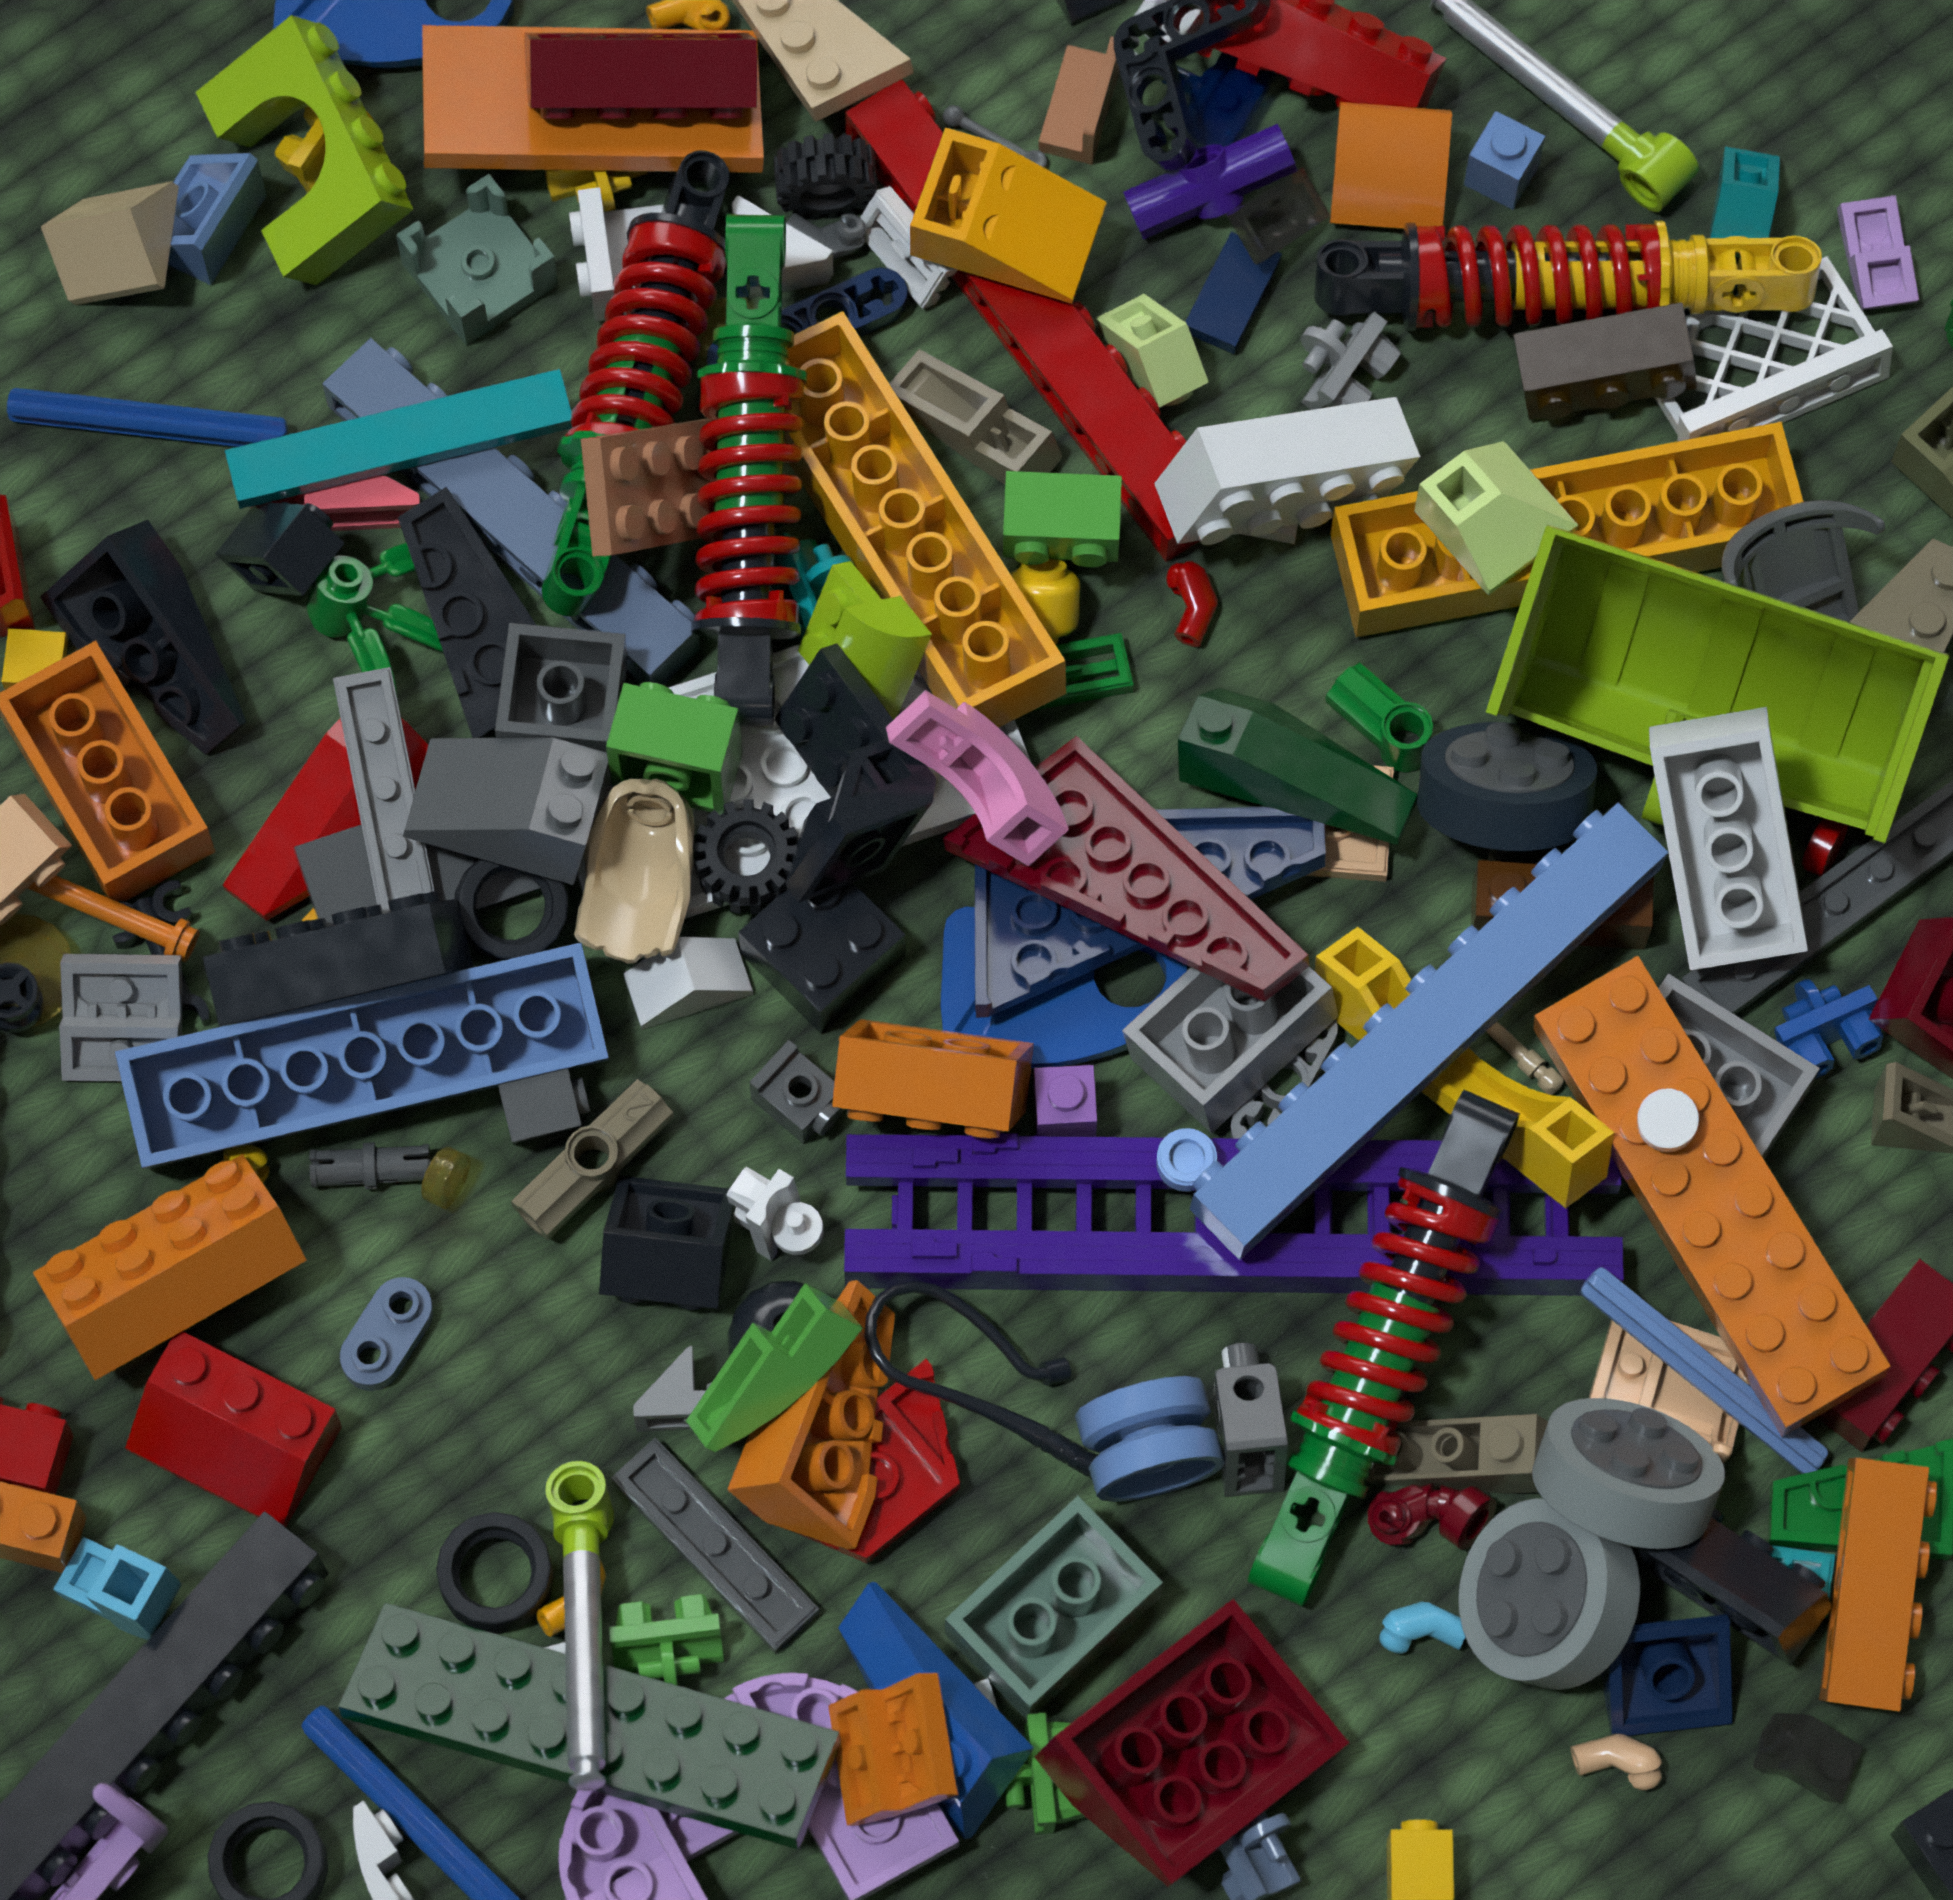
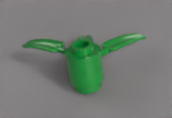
(341, 599)

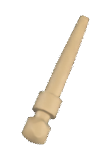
(1528, 1061)

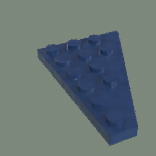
(1037, 944)

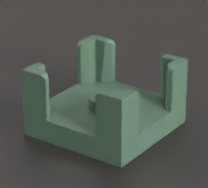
(478, 264)

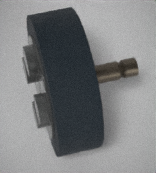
(1506, 786)

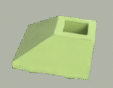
(1489, 512)

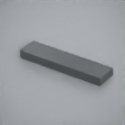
(715, 1545)

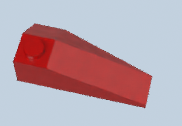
(313, 807)

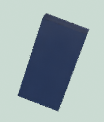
(1231, 296)

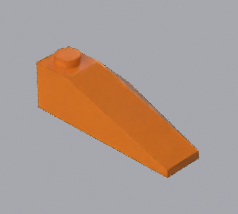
(815, 1457)

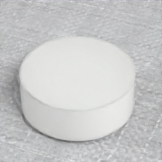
(1667, 1120)

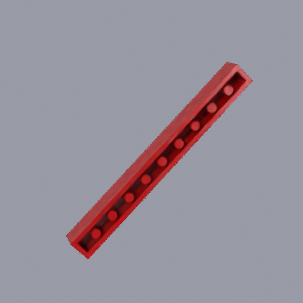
(1043, 335)

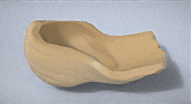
(637, 871)

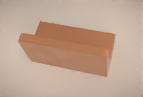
(1080, 104)

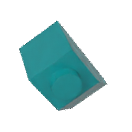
(1745, 194)

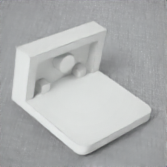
(604, 243)

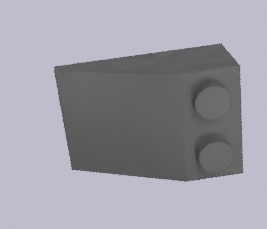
(509, 801)

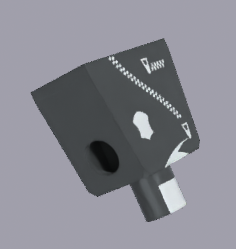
(1249, 1423)

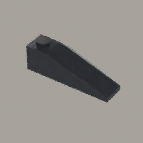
(149, 627)

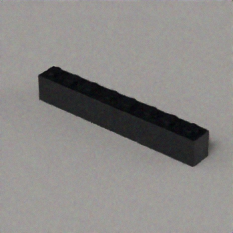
(154, 1704)

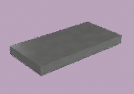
(341, 878)

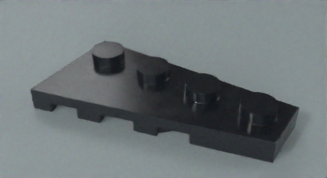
(466, 602)

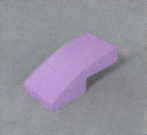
(1877, 253)

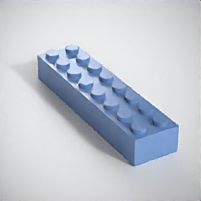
(361, 1056)

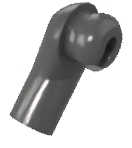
(841, 236)

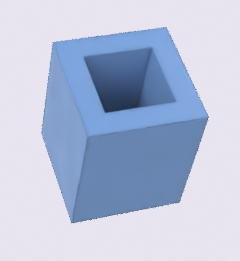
(1504, 160)

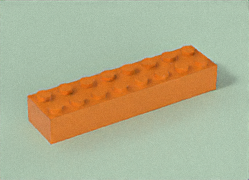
(1713, 1201)

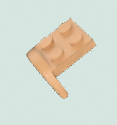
(1638, 1376)

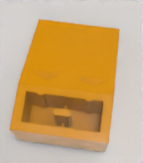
(1004, 218)

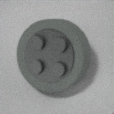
(1628, 1473)
(1547, 1597)

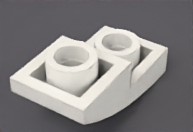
(376, 1853)

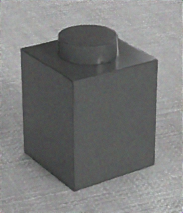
(543, 1105)

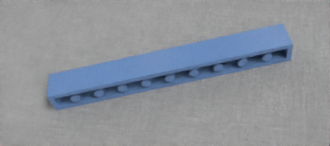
(1427, 1030)

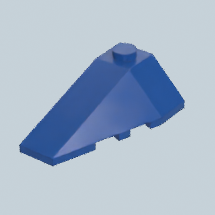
(981, 1740)

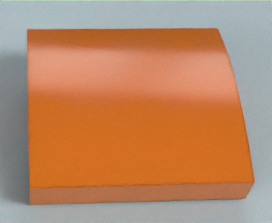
(1390, 165)
(893, 1749)

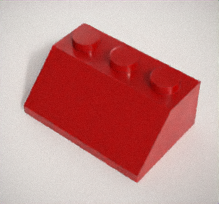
(231, 1429)

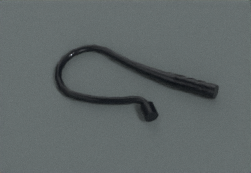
(1048, 1372)

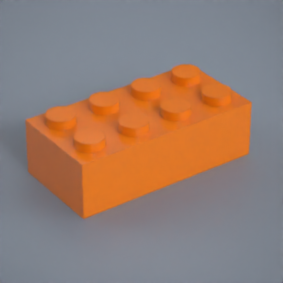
(105, 774)
(169, 1266)

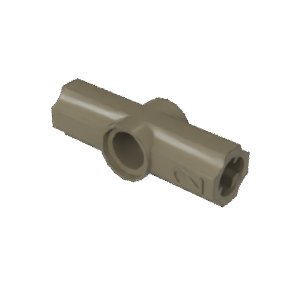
(566, 1185)

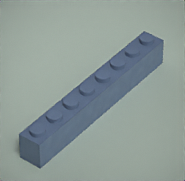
(520, 519)

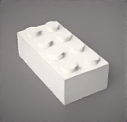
(1284, 470)
(1728, 838)

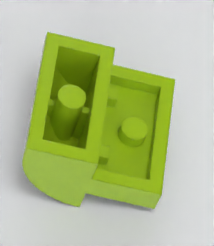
(875, 633)

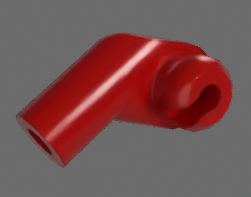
(1199, 597)

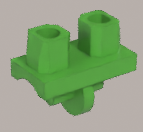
(666, 1646)
(1048, 1801)

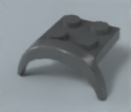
(1800, 555)

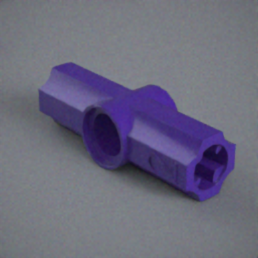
(1211, 181)

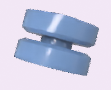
(1149, 1438)

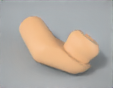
(1623, 1753)

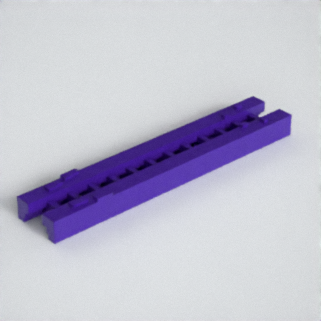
(1174, 1260)

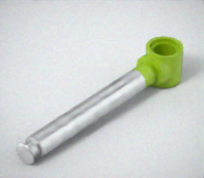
(1649, 165)
(580, 1532)

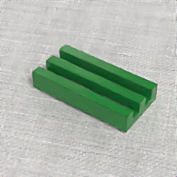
(1098, 688)

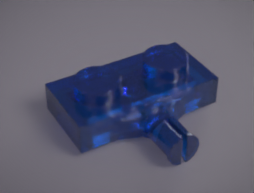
(1223, 99)

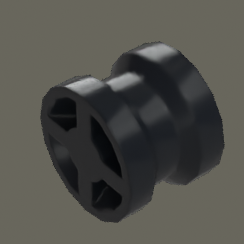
(13, 981)

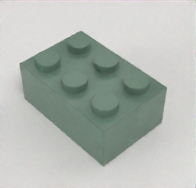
(1053, 1608)

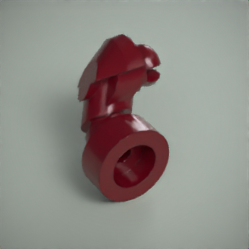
(1406, 1513)

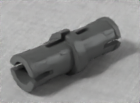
(369, 1165)

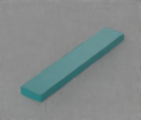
(399, 439)

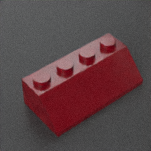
(641, 72)

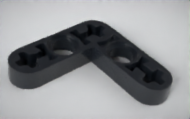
(1159, 63)

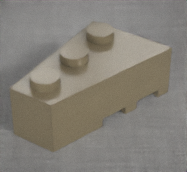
(1916, 601)

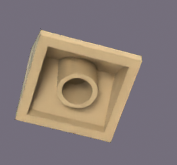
(114, 243)

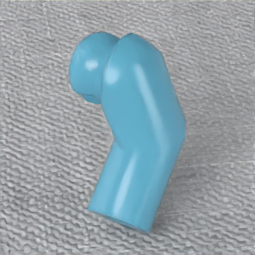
(1418, 1621)

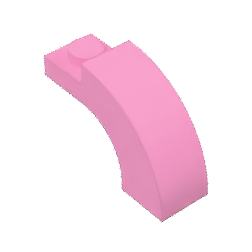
(987, 770)

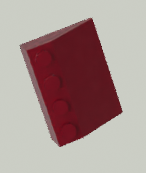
(1192, 1745)

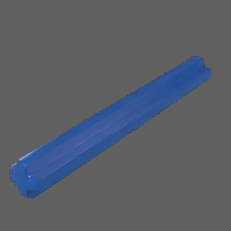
(142, 418)
(404, 1807)

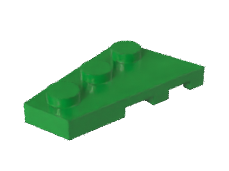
(1808, 1506)

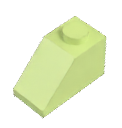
(1155, 349)

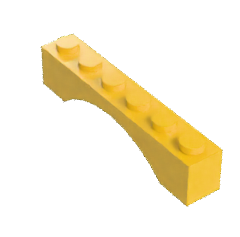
(1555, 1136)

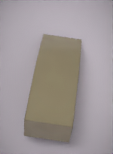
(973, 419)

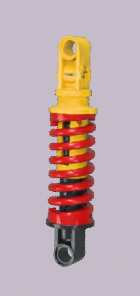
(1561, 274)

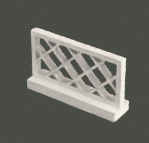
(1789, 389)

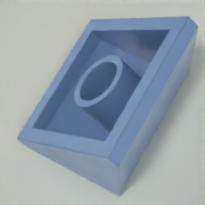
(213, 210)

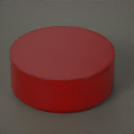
(1824, 846)

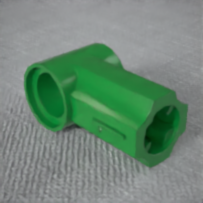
(1380, 714)

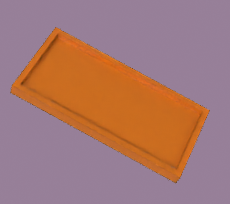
(482, 119)

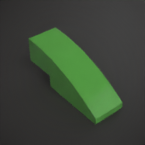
(773, 1368)

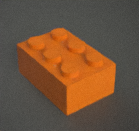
(932, 1077)

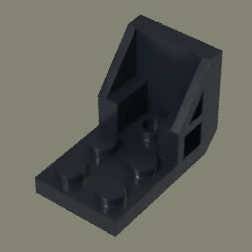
(872, 784)

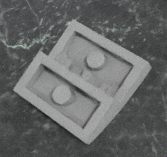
(115, 1006)

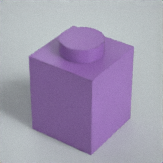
(1065, 1101)

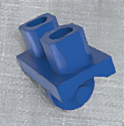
(1826, 1017)

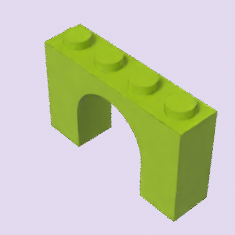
(358, 185)

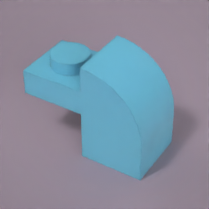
(119, 1587)

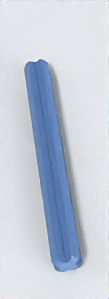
(1699, 1368)

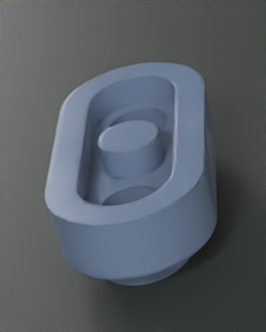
(388, 1332)

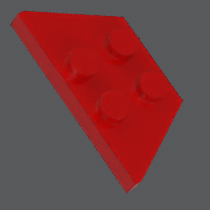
(910, 1466)

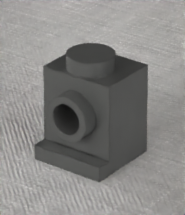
(799, 1116)

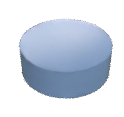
(1184, 1157)

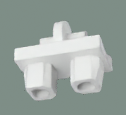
(775, 1214)

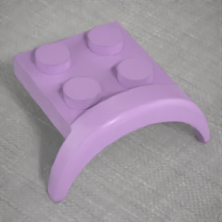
(112, 1856)

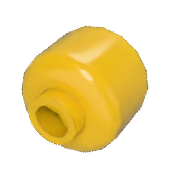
(1052, 595)

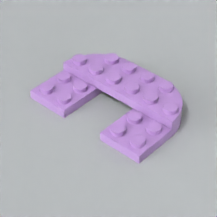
(642, 1852)

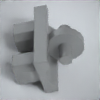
(1361, 347)

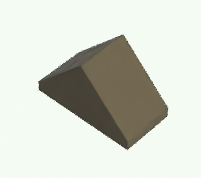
(1912, 1111)

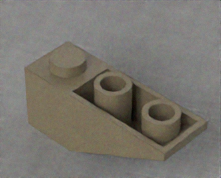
(1466, 1452)

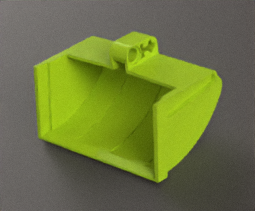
(1641, 644)

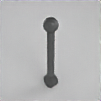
(955, 116)

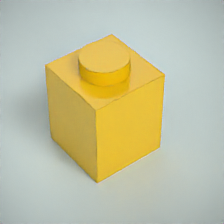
(1420, 1862)

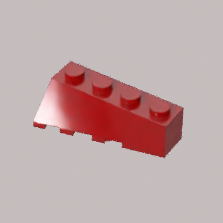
(1336, 52)

